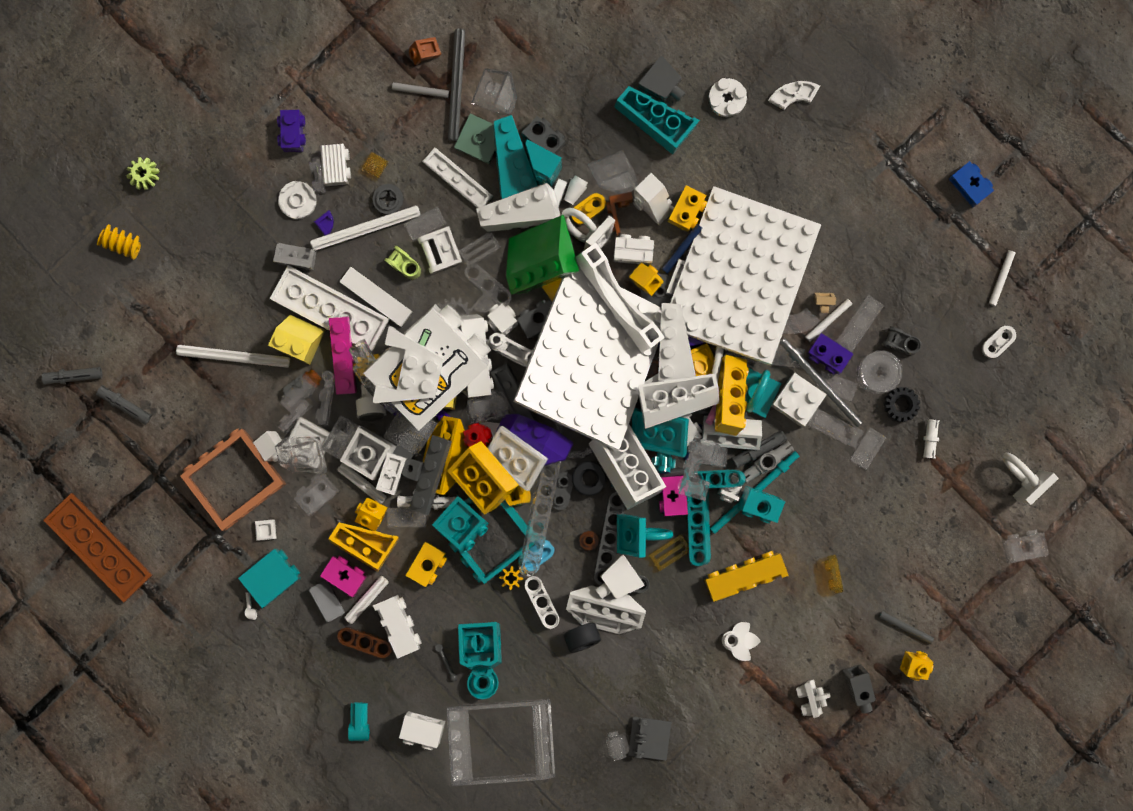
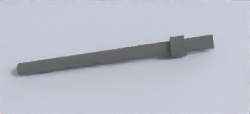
(795, 355)

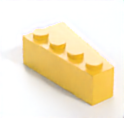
(745, 576)

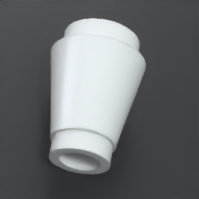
(575, 189)

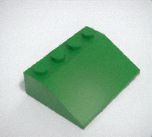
(540, 256)

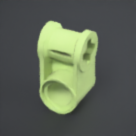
(401, 261)

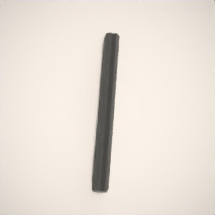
(456, 84)

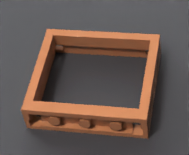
(252, 503)

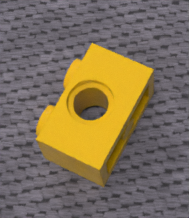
(418, 573)

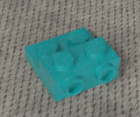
(461, 524)

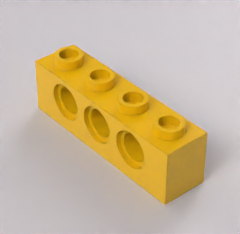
(724, 420)

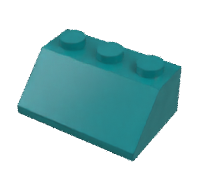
(543, 163)

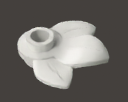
(743, 641)

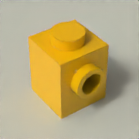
(646, 278)

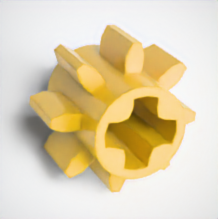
(507, 573)

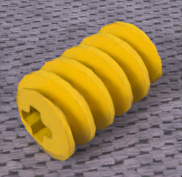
(119, 242)

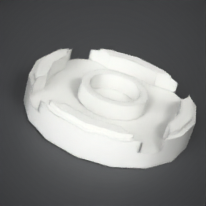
(297, 200)

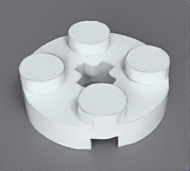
(729, 108)

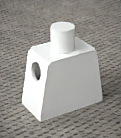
(619, 579)

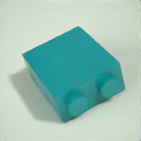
(270, 577)

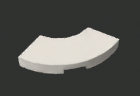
(794, 92)

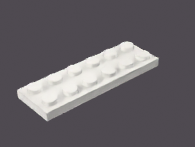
(321, 302)

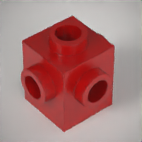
(483, 434)

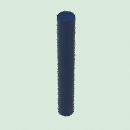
(682, 248)

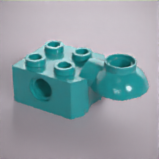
(481, 653)

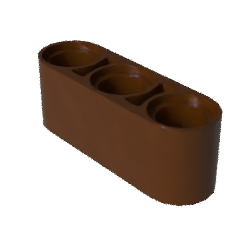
(355, 642)

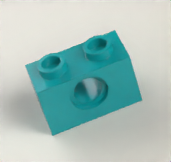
(772, 505)

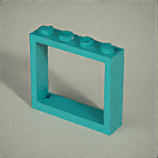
(468, 561)

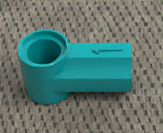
(359, 726)

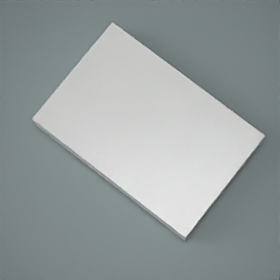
(517, 457)

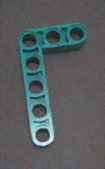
(703, 509)

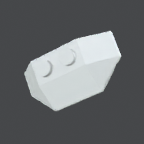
(607, 613)

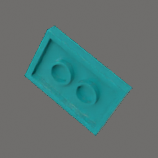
(665, 438)

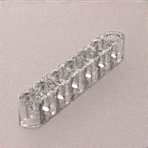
(538, 519)

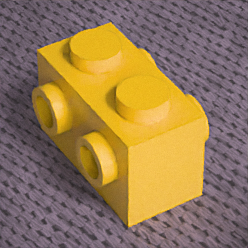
(688, 209)

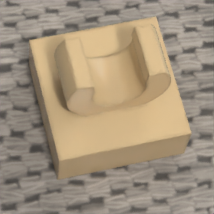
(824, 301)

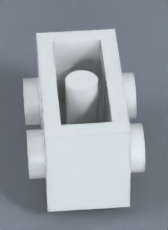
(502, 319)

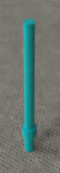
(783, 466)

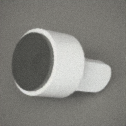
(366, 409)

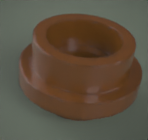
(593, 545)

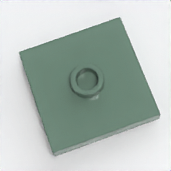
(477, 139)

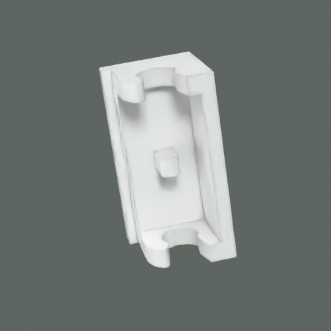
(391, 474)

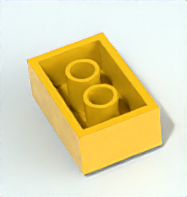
(482, 477)

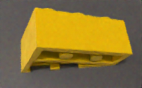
(363, 544)

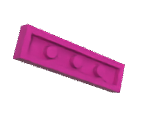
(342, 358)

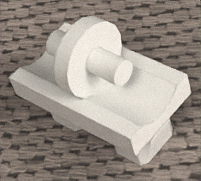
(814, 706)

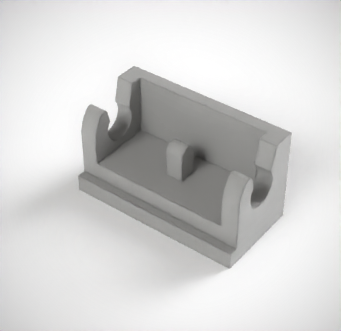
(295, 256)

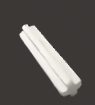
(362, 483)
(366, 600)

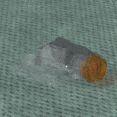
(295, 398)

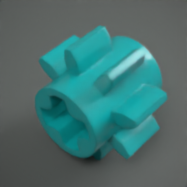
(663, 463)

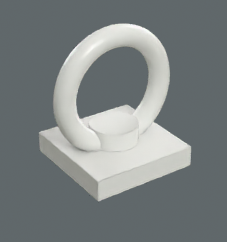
(596, 235)
(1032, 484)

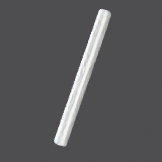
(365, 228)
(233, 356)

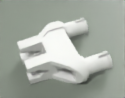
(510, 349)

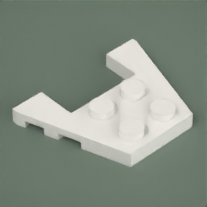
(418, 372)

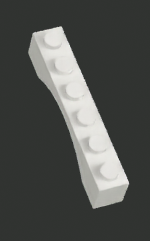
(637, 325)

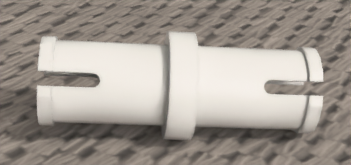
(931, 438)

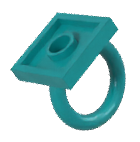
(760, 392)
(633, 535)

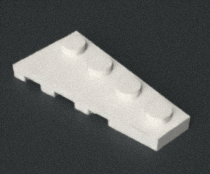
(675, 351)

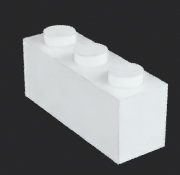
(747, 439)

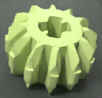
(150, 175)

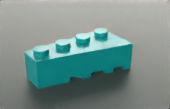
(656, 119)
(511, 159)

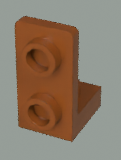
(621, 201)

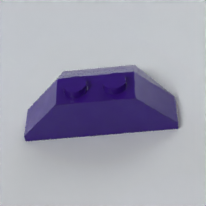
(539, 436)

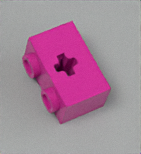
(679, 506)
(348, 585)

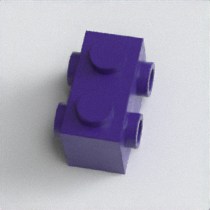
(292, 134)
(830, 351)

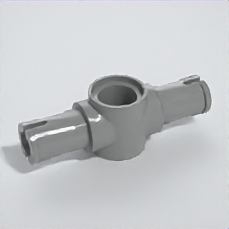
(775, 455)

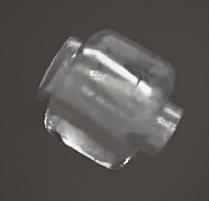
(615, 745)

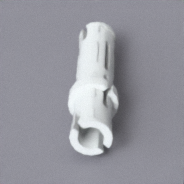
(438, 502)

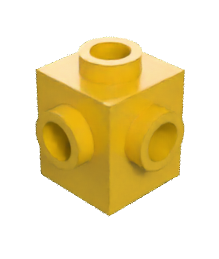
(370, 514)
(916, 665)

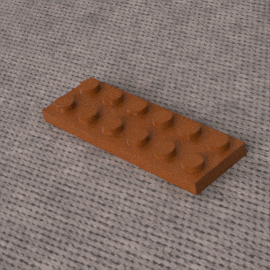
(98, 547)

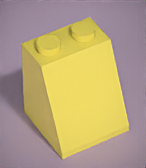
(297, 339)

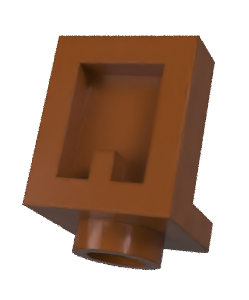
(424, 50)

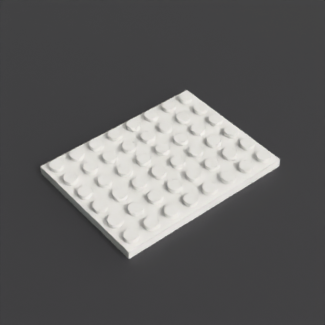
(743, 274)
(587, 364)

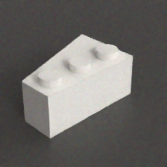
(652, 198)
(398, 626)

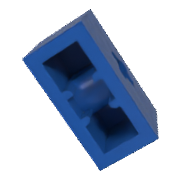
(962, 180)

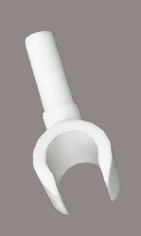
(250, 613)

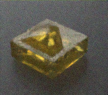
(375, 165)

